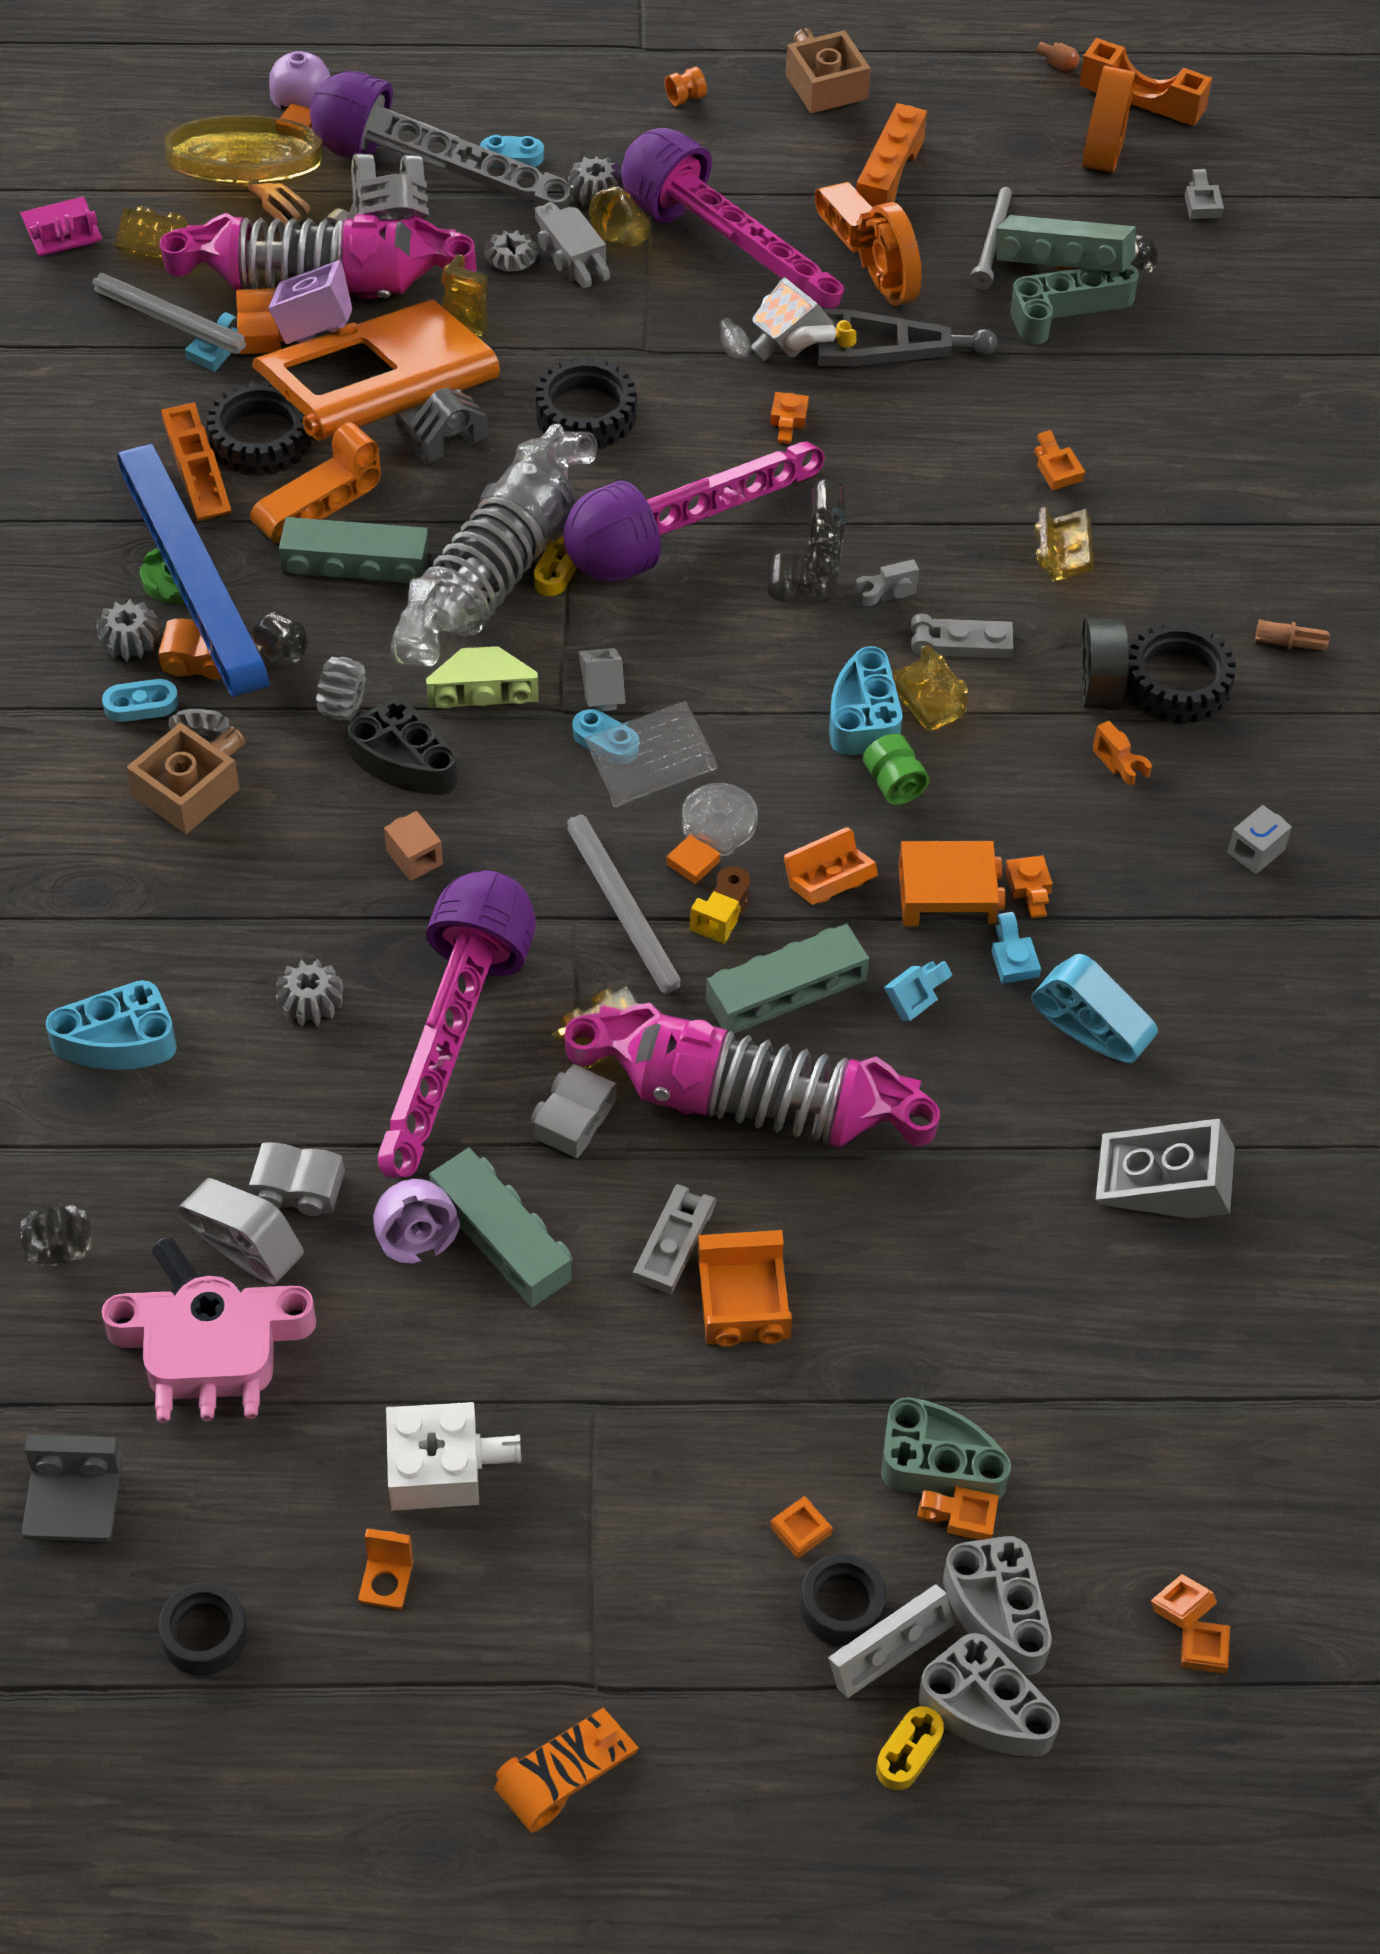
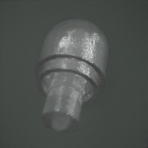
(734, 340)

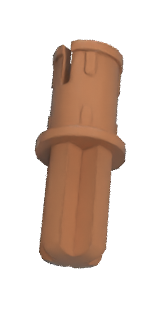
(1291, 635)

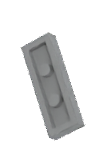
(891, 1641)

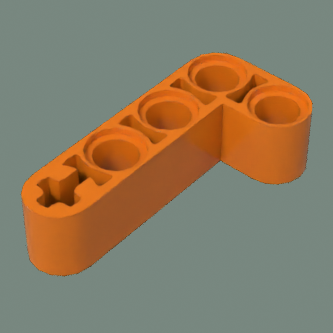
(325, 488)

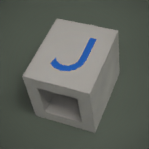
(1259, 839)

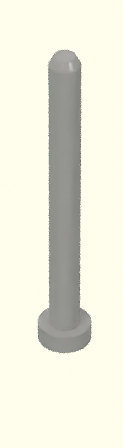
(982, 275)

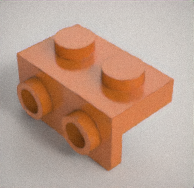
(828, 867)

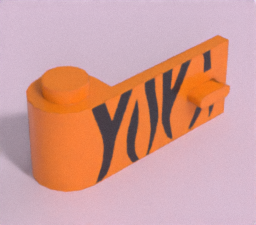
(544, 1779)

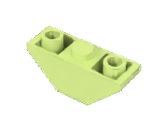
(481, 679)

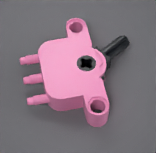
(206, 1334)

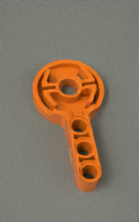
(879, 236)

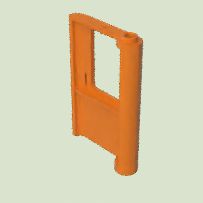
(420, 344)

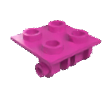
(61, 226)

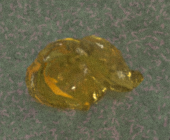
(618, 217)

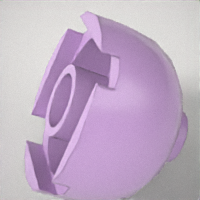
(296, 79)
(415, 1219)

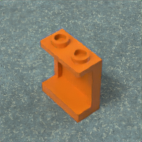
(949, 878)
(743, 1288)

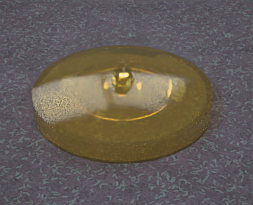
(243, 149)

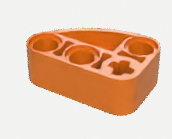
(1109, 119)

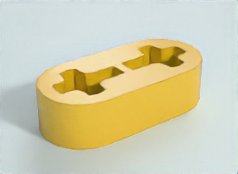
(551, 564)
(902, 1742)

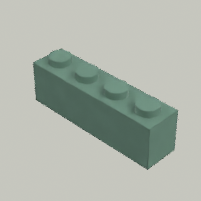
(1066, 243)
(353, 550)
(787, 979)
(503, 1228)

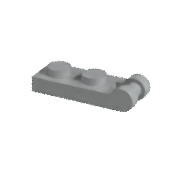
(962, 637)
(673, 1239)

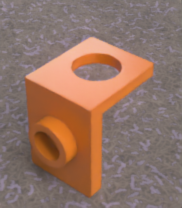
(391, 1555)

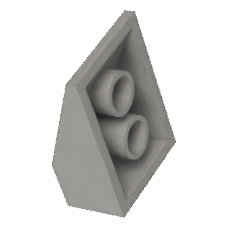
(1168, 1169)

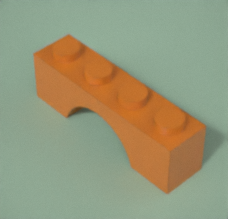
(1178, 98)
(897, 143)

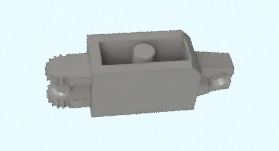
(572, 243)

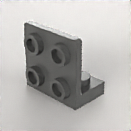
(72, 1488)

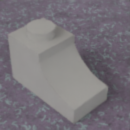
(602, 678)

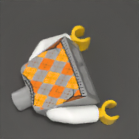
(794, 322)

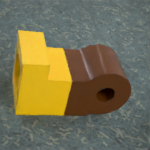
(724, 907)

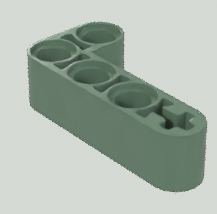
(1068, 293)

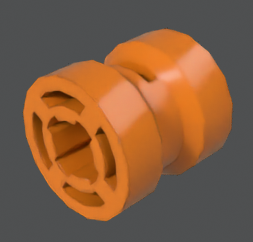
(685, 86)

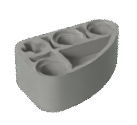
(243, 1229)
(984, 1598)
(974, 1709)

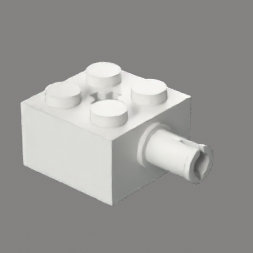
(438, 1455)

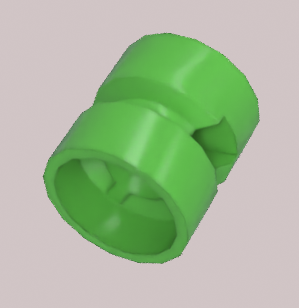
(896, 769)

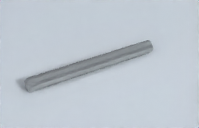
(169, 313)
(623, 904)

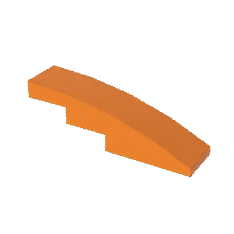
(196, 462)

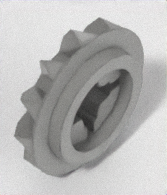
(503, 259)
(201, 721)

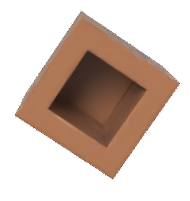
(413, 845)

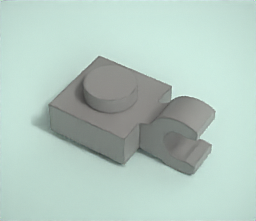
(1203, 199)
(893, 582)

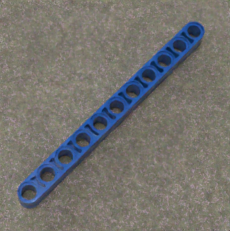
(193, 571)

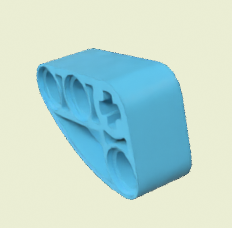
(864, 703)
(1094, 1009)
(122, 1041)

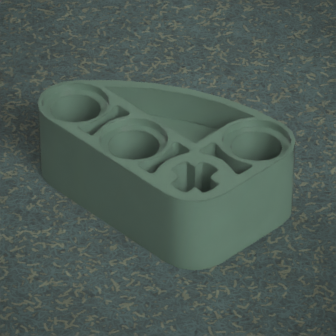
(935, 1441)

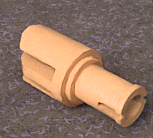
(278, 199)

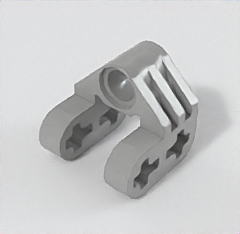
(391, 193)

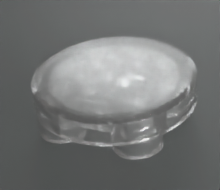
(720, 816)

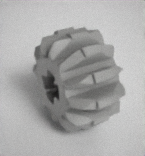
(592, 177)
(128, 630)
(341, 688)
(309, 992)

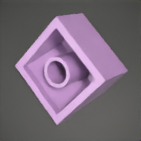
(311, 303)

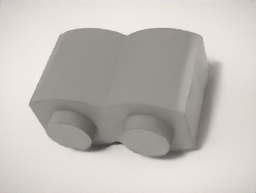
(573, 1110)
(297, 1178)

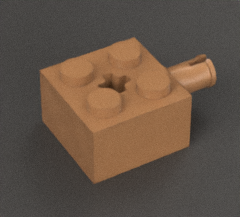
(827, 70)
(186, 775)

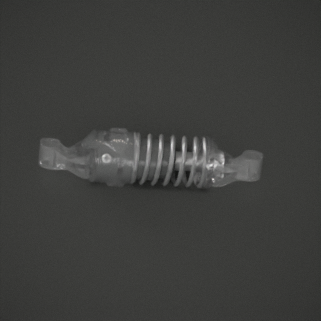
(499, 542)

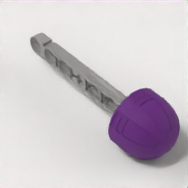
(356, 116)

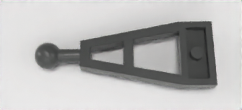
(831, 354)

